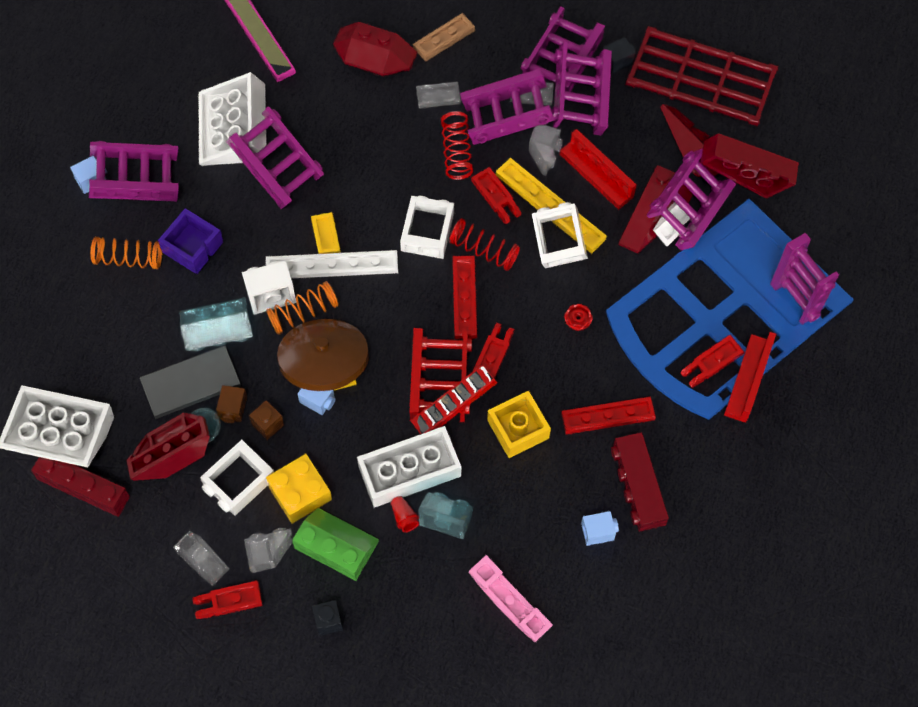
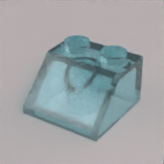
(445, 514)

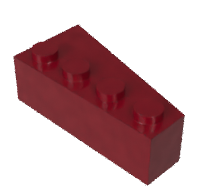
(749, 165)

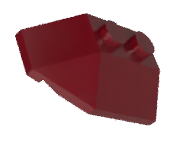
(374, 49)
(169, 448)

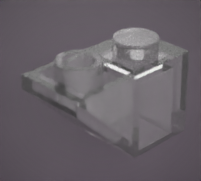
(542, 146)
(267, 550)
(201, 557)

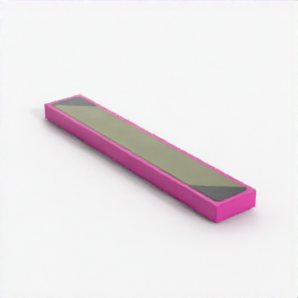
(261, 38)

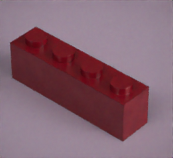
(640, 482)
(82, 484)

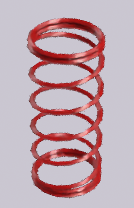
(461, 163)
(456, 232)

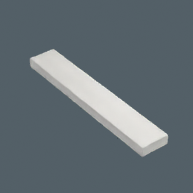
(339, 264)

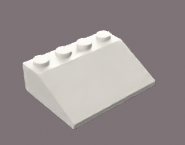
(227, 110)
(56, 426)

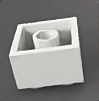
(269, 286)

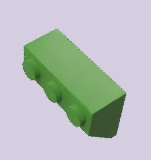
(335, 543)

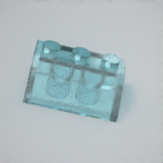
(215, 324)

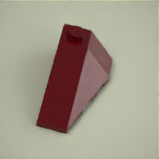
(685, 134)
(640, 227)

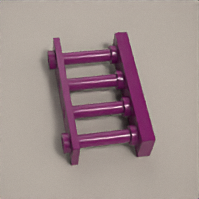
(592, 36)
(600, 82)
(503, 90)
(254, 161)
(131, 189)
(709, 204)
(787, 273)

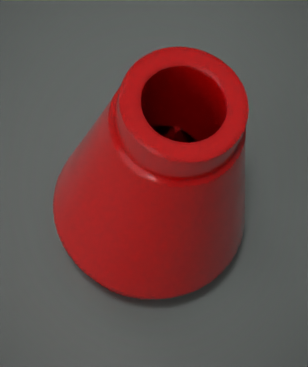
(404, 515)

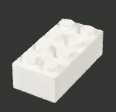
(409, 466)

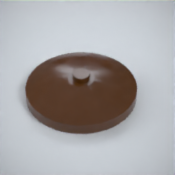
(322, 355)

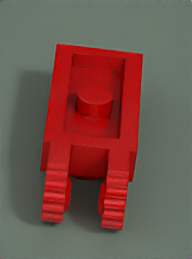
(495, 194)
(494, 350)
(713, 360)
(229, 600)

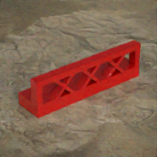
(598, 170)
(749, 377)

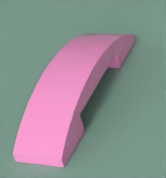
(509, 600)

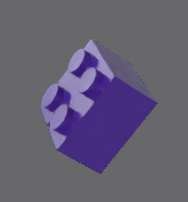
(190, 241)

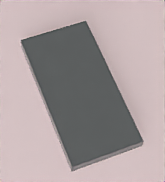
(189, 382)

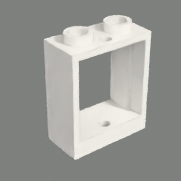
(424, 245)
(563, 256)
(246, 453)

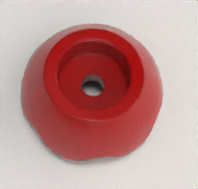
(578, 311)

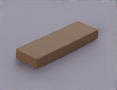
(444, 37)

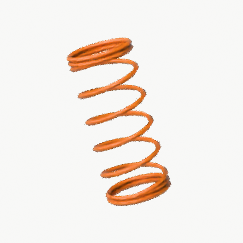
(100, 249)
(274, 316)

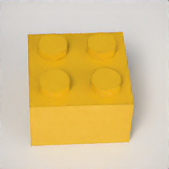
(518, 424)
(299, 488)

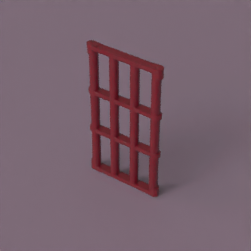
(717, 89)

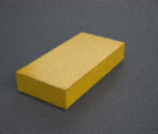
(325, 233)

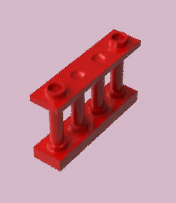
(421, 364)

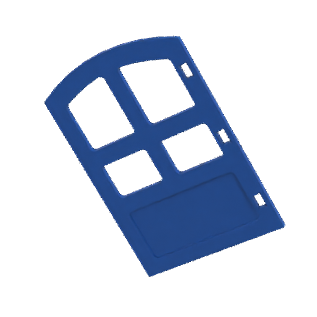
(744, 255)

